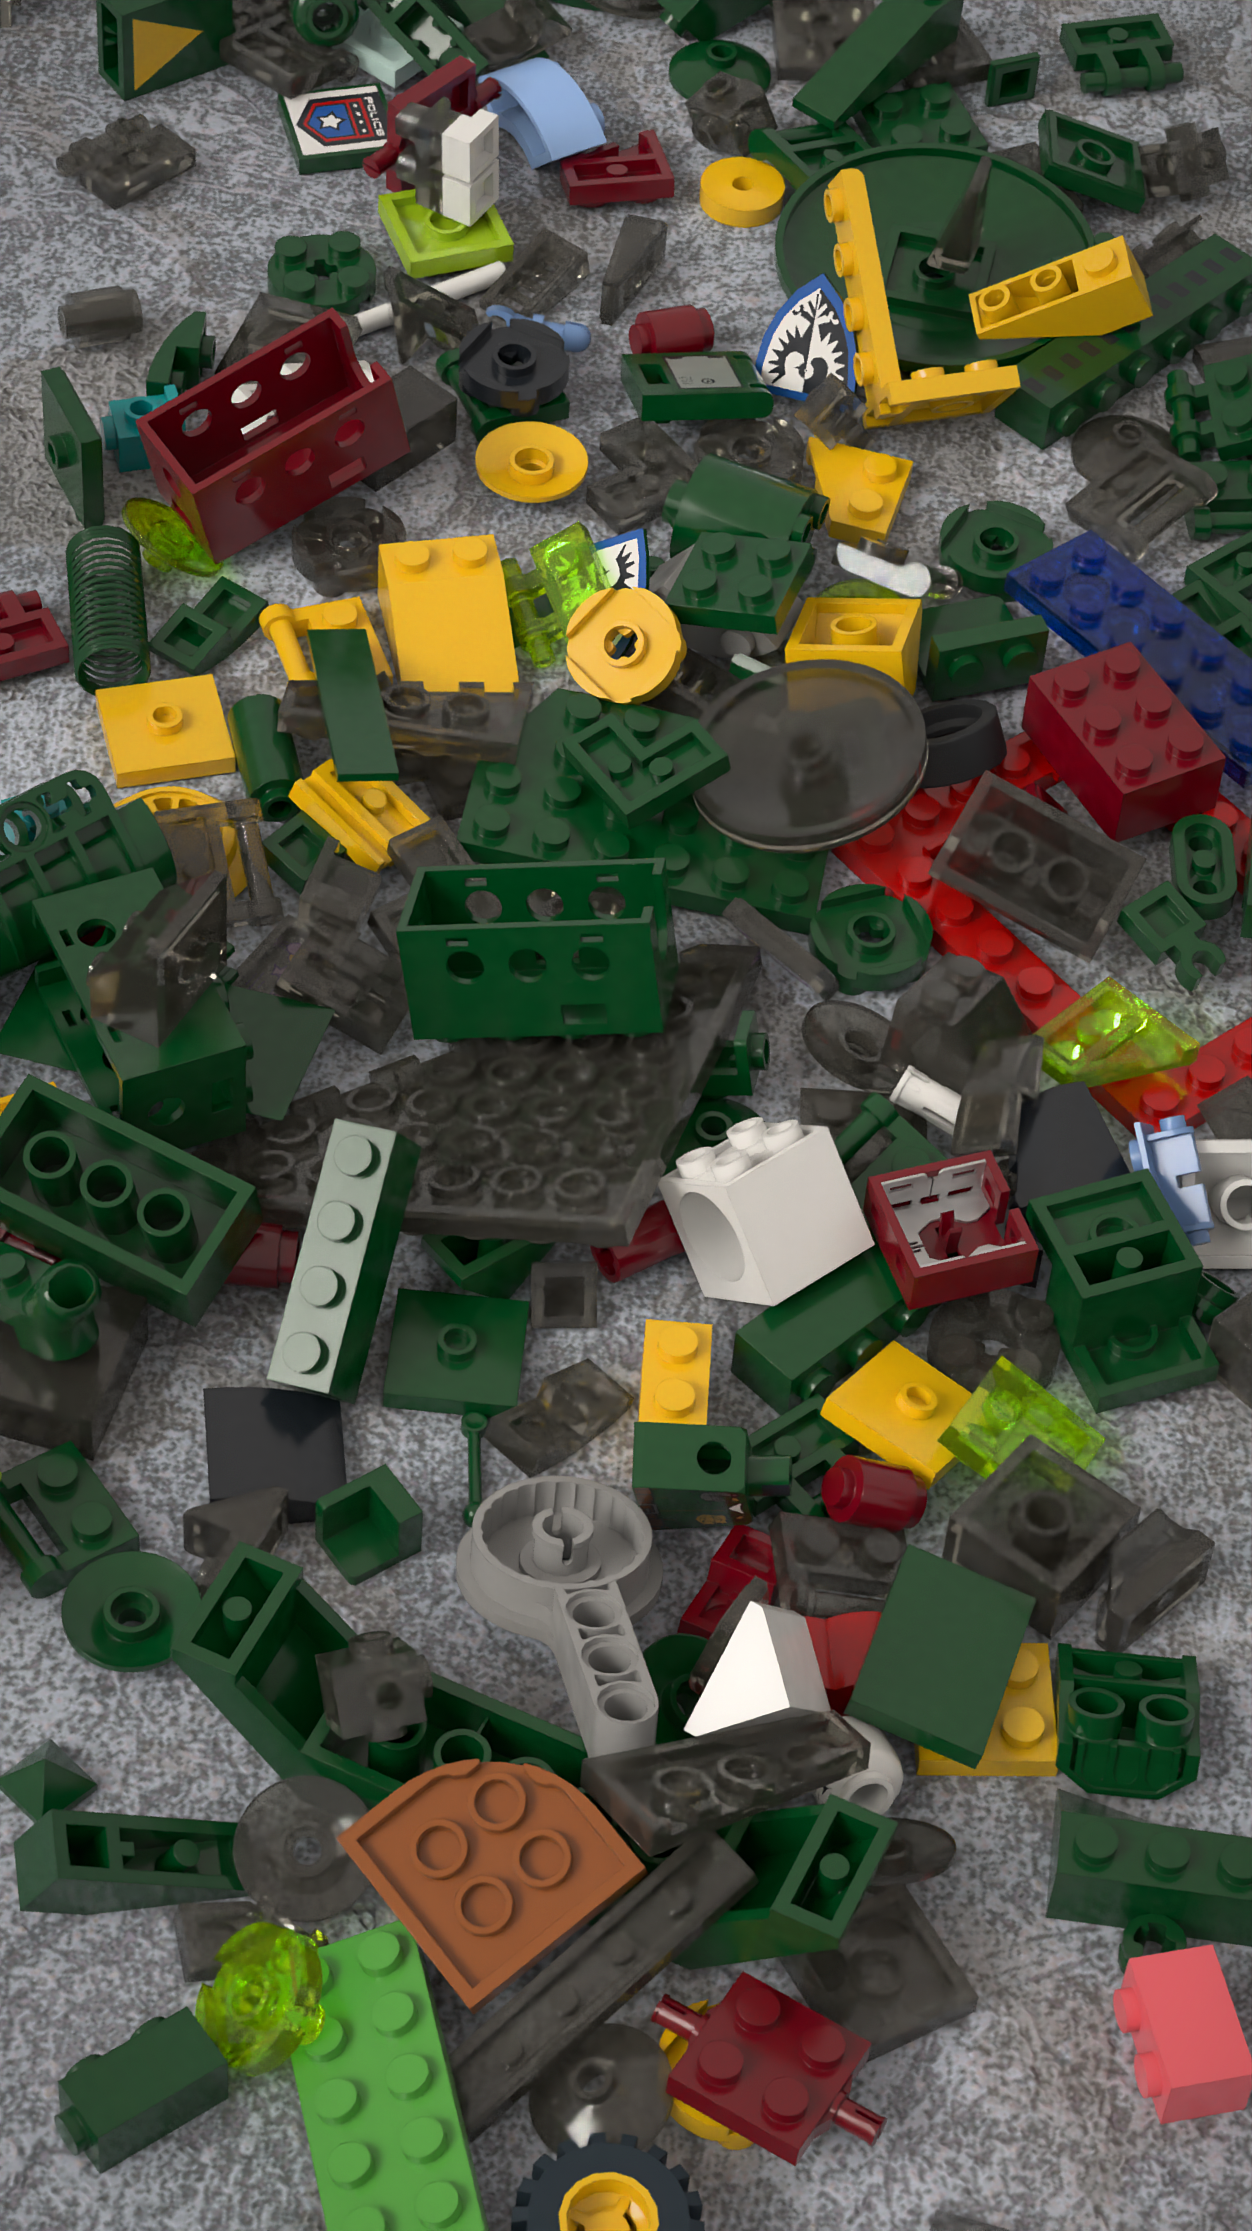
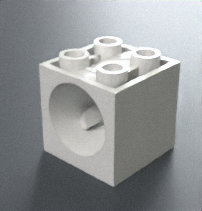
(765, 1211)

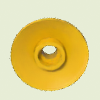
(531, 462)

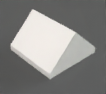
(1228, 1185)
(762, 1675)

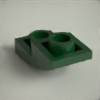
(182, 356)

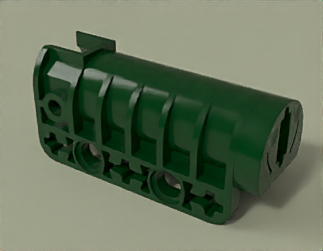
(86, 848)

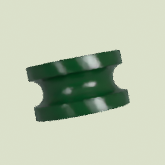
(1149, 1928)

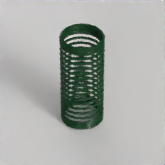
(107, 584)

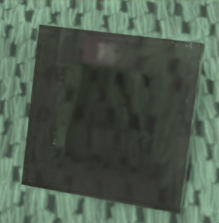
(1230, 1111)

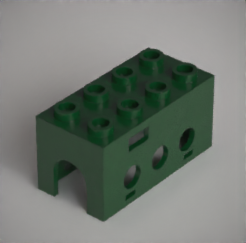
(485, 974)
(197, 1068)

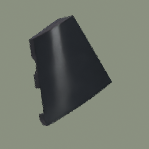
(1062, 1145)

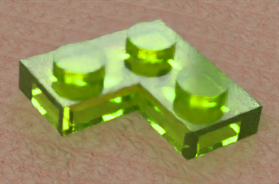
(1005, 1412)

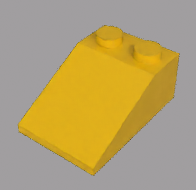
(447, 613)

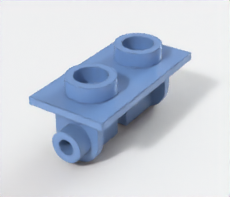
(1167, 1157)

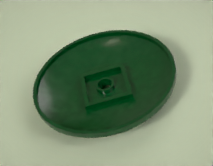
(909, 200)

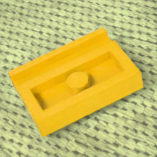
(357, 813)

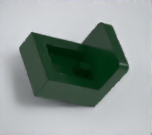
(740, 1061)

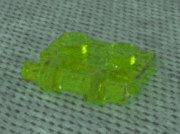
(568, 573)

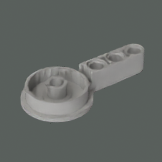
(579, 1606)

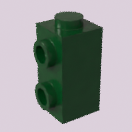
(140, 2089)

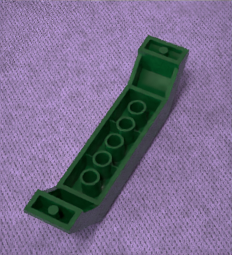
(256, 1662)

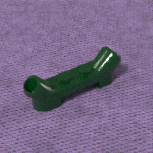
(49, 1304)

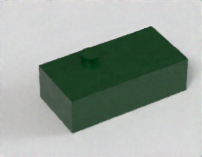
(121, 1200)

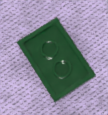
(941, 1656)

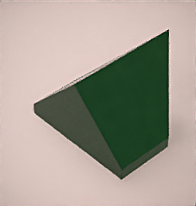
(485, 1266)

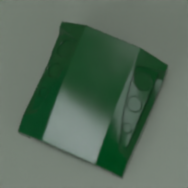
(1127, 1722)

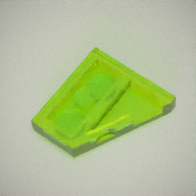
(1112, 1039)

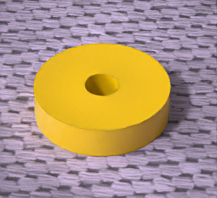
(741, 192)

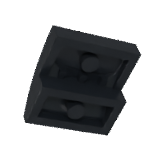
(274, 1440)

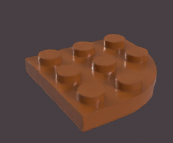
(490, 1868)

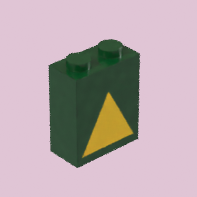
(159, 41)

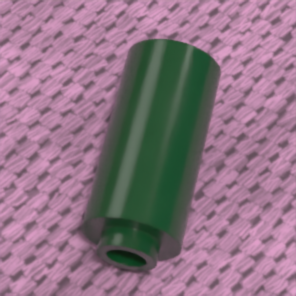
(264, 755)

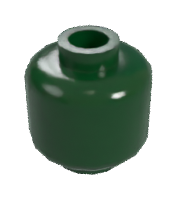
(325, 27)

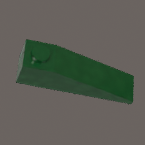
(877, 56)

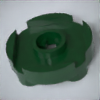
(300, 260)
(970, 536)
(863, 964)

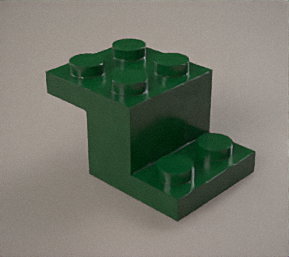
(1123, 1290)

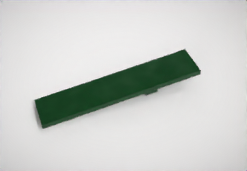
(352, 705)

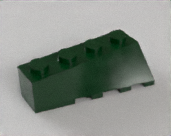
(1122, 1866)

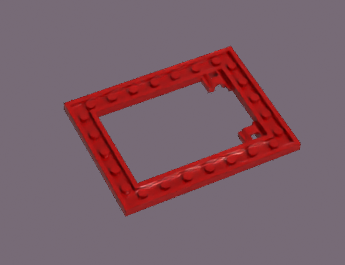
(901, 857)

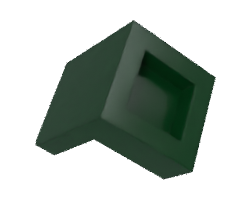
(368, 1525)

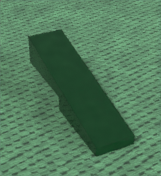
(426, 33)

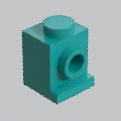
(121, 432)

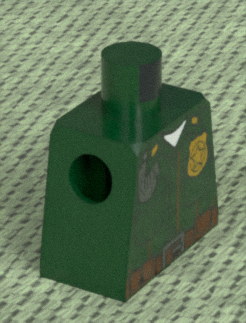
(702, 1475)

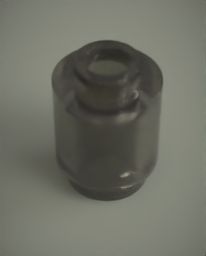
(100, 316)

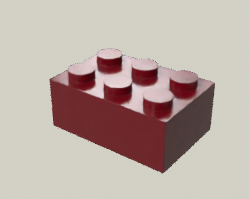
(1122, 742)

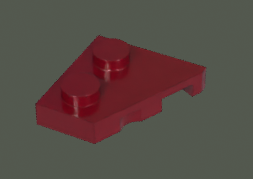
(613, 175)

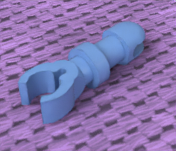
(575, 335)

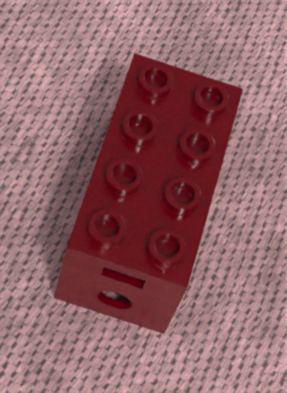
(322, 439)

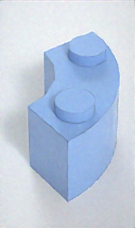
(545, 111)

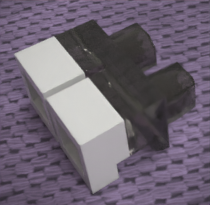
(451, 159)

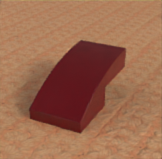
(733, 1566)

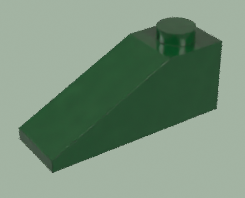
(123, 1862)

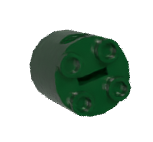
(741, 503)

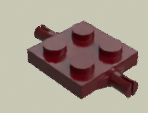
(455, 82)
(769, 2068)

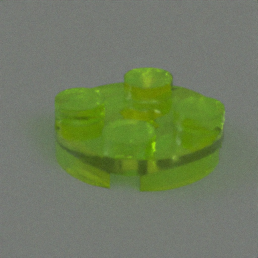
(279, 1976)

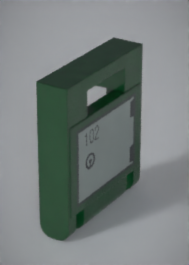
(695, 386)

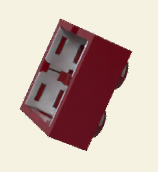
(964, 1203)

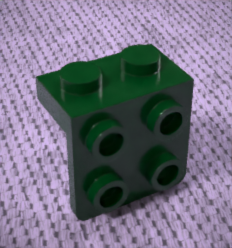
(978, 648)

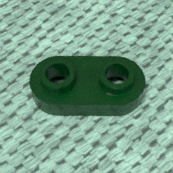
(1204, 864)

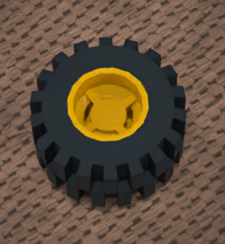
(606, 2190)

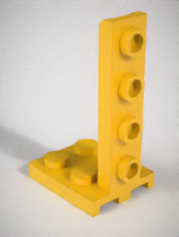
(930, 391)

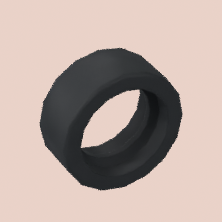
(962, 741)

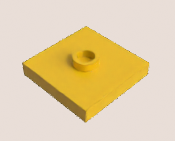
(165, 731)
(899, 1411)

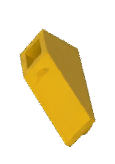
(1066, 298)

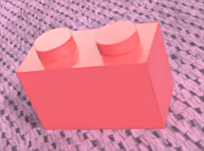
(1184, 2034)

